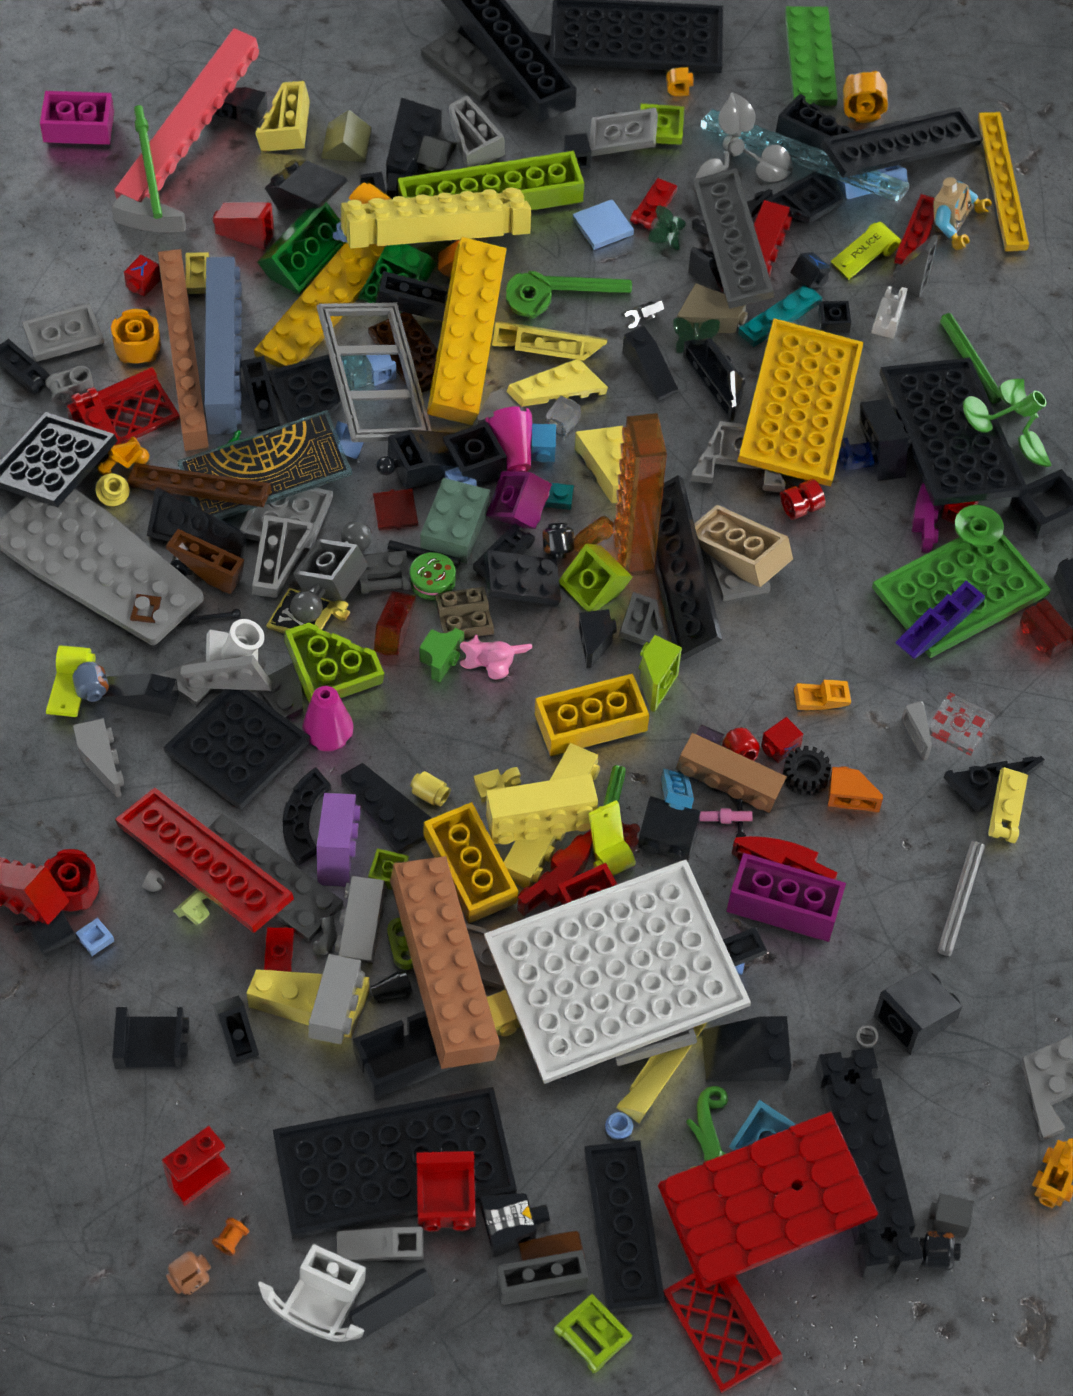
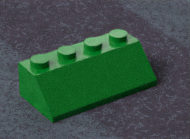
(303, 249)

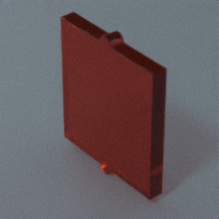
(395, 509)

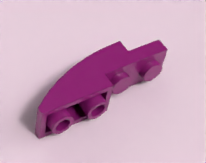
(924, 519)

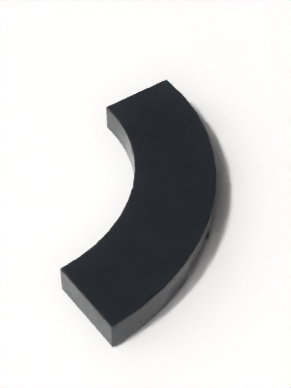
(298, 813)

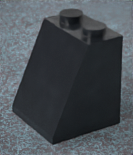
(916, 1009)

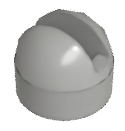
(153, 881)
(867, 1031)

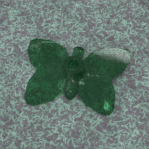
(668, 229)
(686, 332)

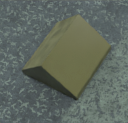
(347, 138)

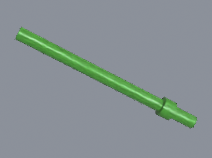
(142, 128)

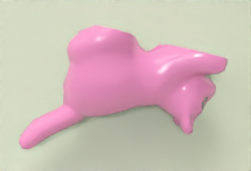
(494, 656)

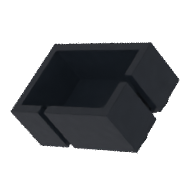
(395, 1059)

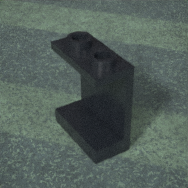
(149, 1041)

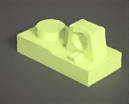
(193, 907)

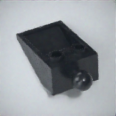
(416, 457)

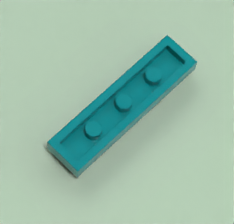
(787, 310)

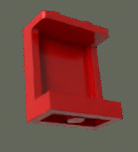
(195, 1165)
(446, 1190)

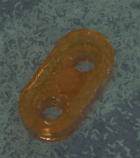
(594, 533)

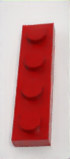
(917, 229)

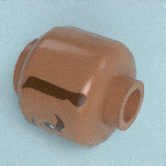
(188, 1273)

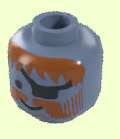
(90, 681)

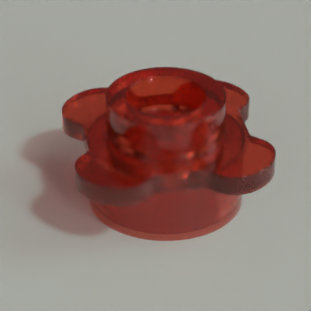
(632, 830)

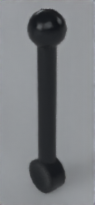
(194, 618)
(740, 823)

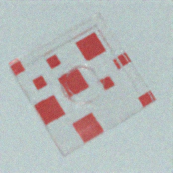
(960, 723)

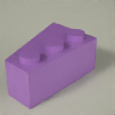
(336, 838)

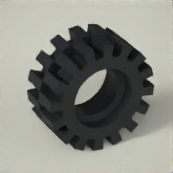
(810, 758)

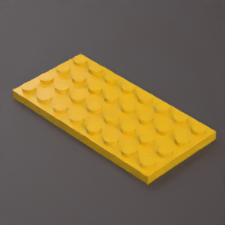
(801, 402)

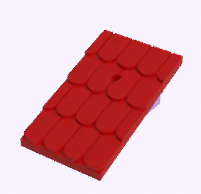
(766, 1200)

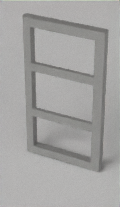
(401, 348)

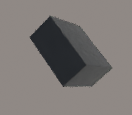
(834, 316)

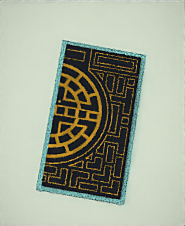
(287, 457)

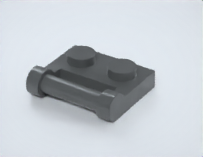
(385, 566)

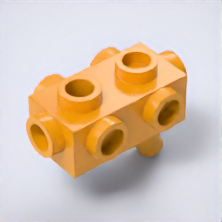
(1056, 1174)

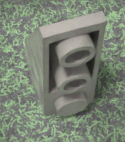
(95, 752)
(381, 1244)

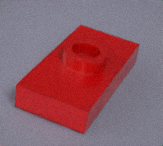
(279, 949)

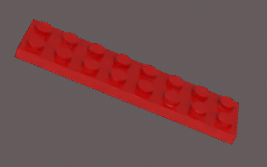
(204, 860)

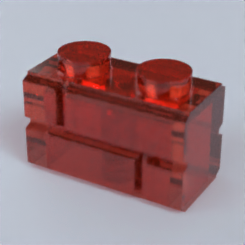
(1047, 629)

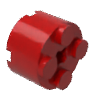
(76, 878)

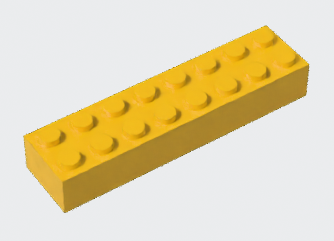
(466, 331)

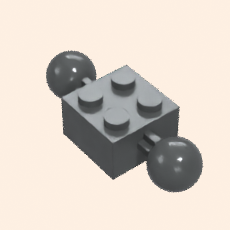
(330, 570)

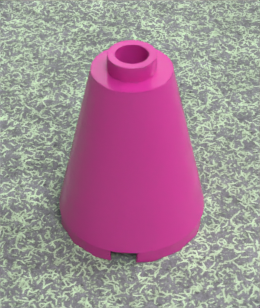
(514, 435)
(327, 720)

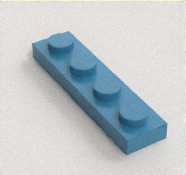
(677, 789)

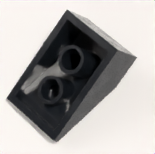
(303, 186)
(748, 1050)

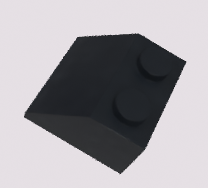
(477, 452)
(668, 830)

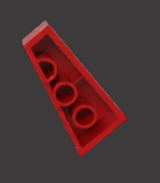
(30, 891)

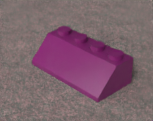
(786, 897)

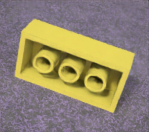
(540, 809)

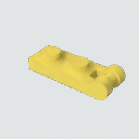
(1008, 805)

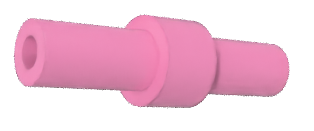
(726, 816)

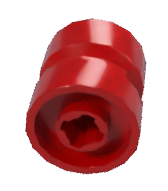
(804, 498)

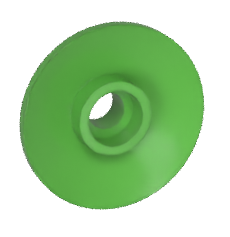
(979, 518)

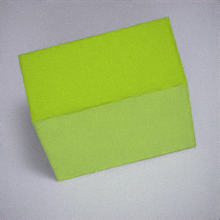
(383, 865)

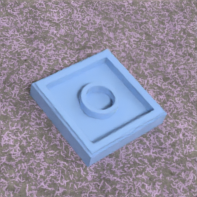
(603, 224)

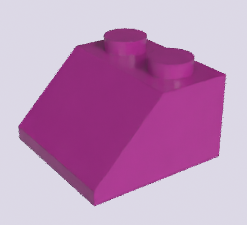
(519, 499)

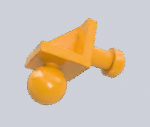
(125, 455)

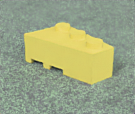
(287, 120)
(602, 453)

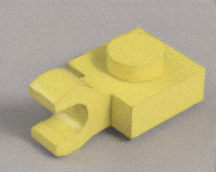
(493, 780)

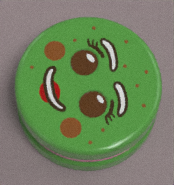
(432, 575)

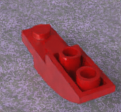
(781, 852)
(564, 866)

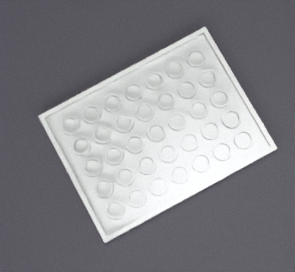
(616, 971)

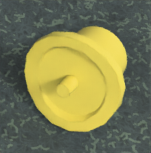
(112, 490)

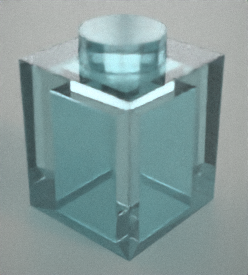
(357, 370)

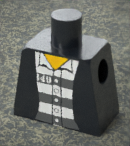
(510, 1220)

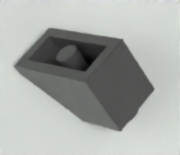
(435, 152)

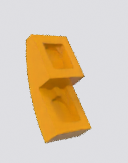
(828, 695)

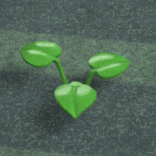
(1012, 394)

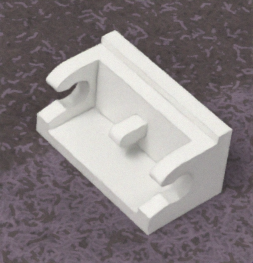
(889, 313)

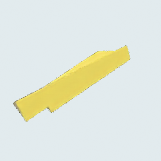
(546, 341)
(653, 1080)

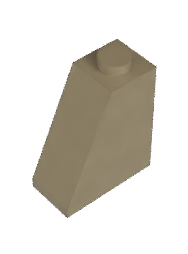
(709, 304)

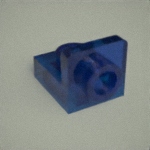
(855, 455)

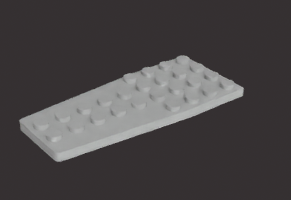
(98, 563)

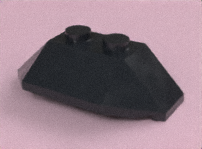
(716, 374)

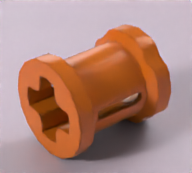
(230, 1236)

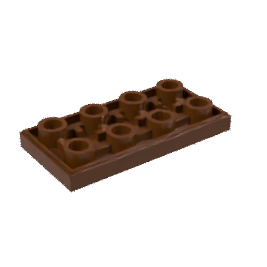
(420, 346)

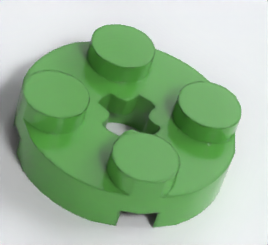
(528, 306)

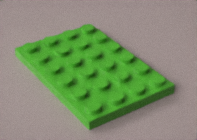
(993, 570)

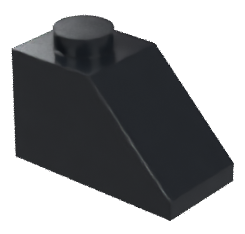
(596, 634)
(235, 1029)

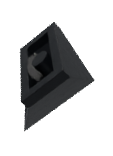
(704, 268)

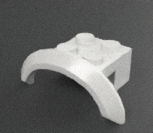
(321, 1296)

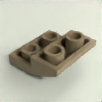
(465, 611)

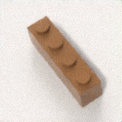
(730, 772)

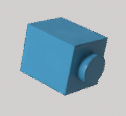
(543, 442)

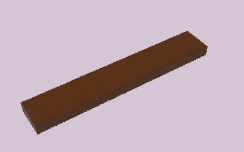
(199, 485)

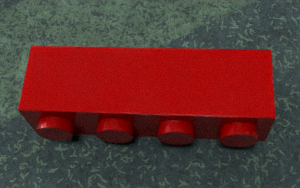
(770, 229)

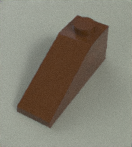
(208, 561)

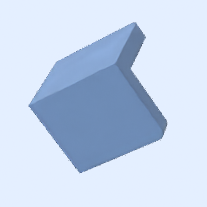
(350, 448)

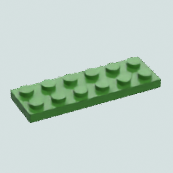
(811, 54)

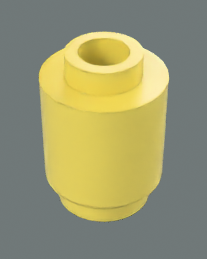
(430, 788)

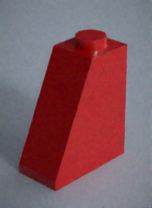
(245, 222)

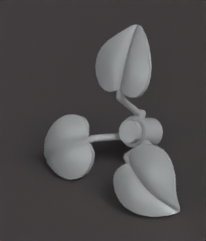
(739, 116)

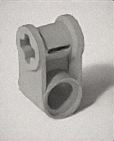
(70, 382)

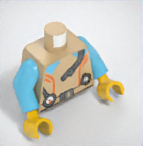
(952, 208)

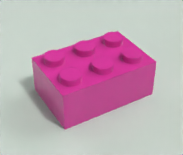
(77, 117)

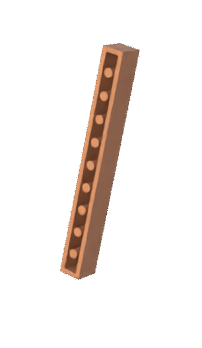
(183, 350)

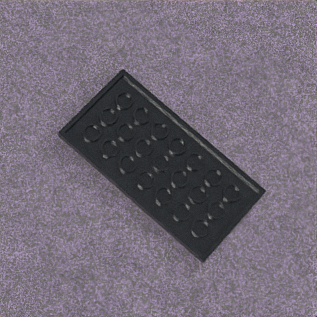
(637, 35)
(949, 452)
(366, 1162)

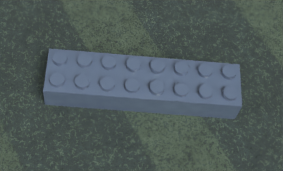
(222, 345)

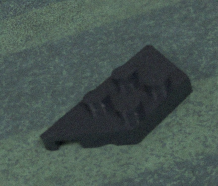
(809, 197)

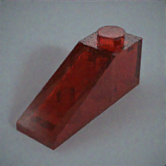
(394, 623)

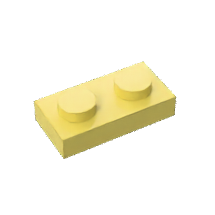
(196, 272)

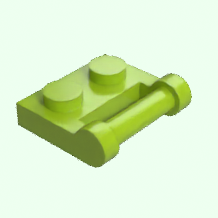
(600, 1326)

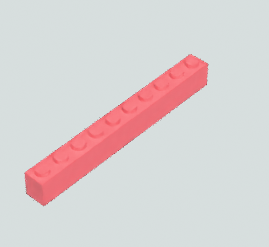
(192, 113)

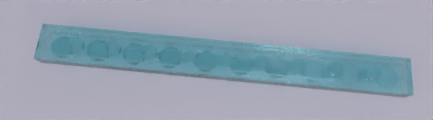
(813, 159)

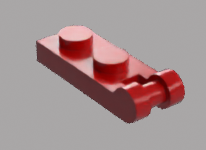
(659, 194)
(93, 416)

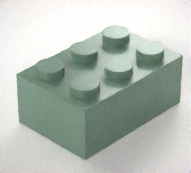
(455, 519)

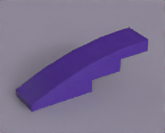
(940, 620)

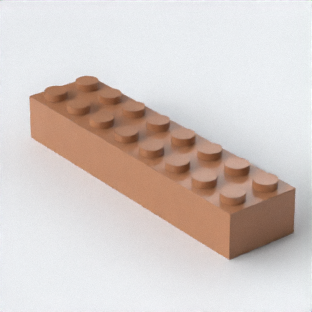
(444, 963)

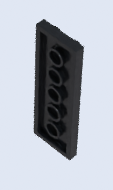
(624, 1226)

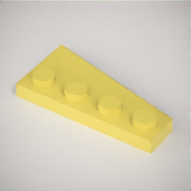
(564, 380)

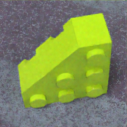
(331, 661)

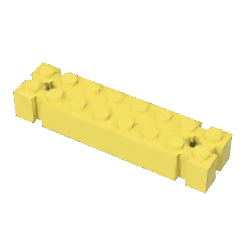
(435, 218)

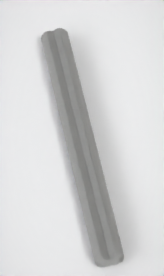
(961, 898)

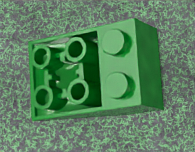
(399, 260)

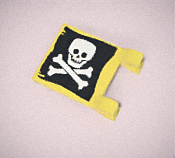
(283, 619)

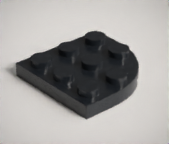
(305, 388)

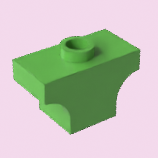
(441, 651)

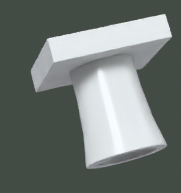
(241, 641)

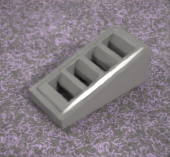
(916, 724)

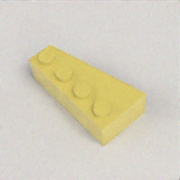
(294, 995)

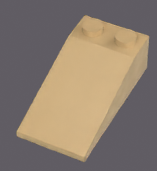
(743, 545)

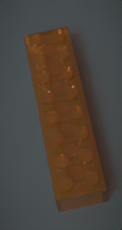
(639, 493)

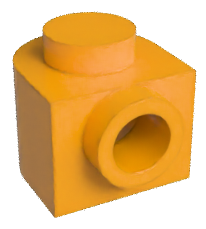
(679, 81)

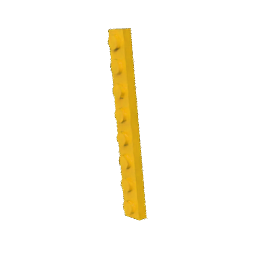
(1003, 182)

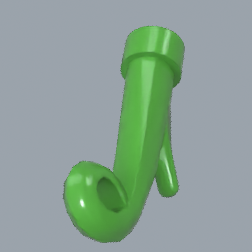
(706, 1131)

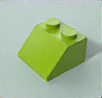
(594, 578)
(658, 669)

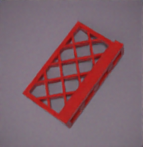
(131, 389)
(747, 1317)

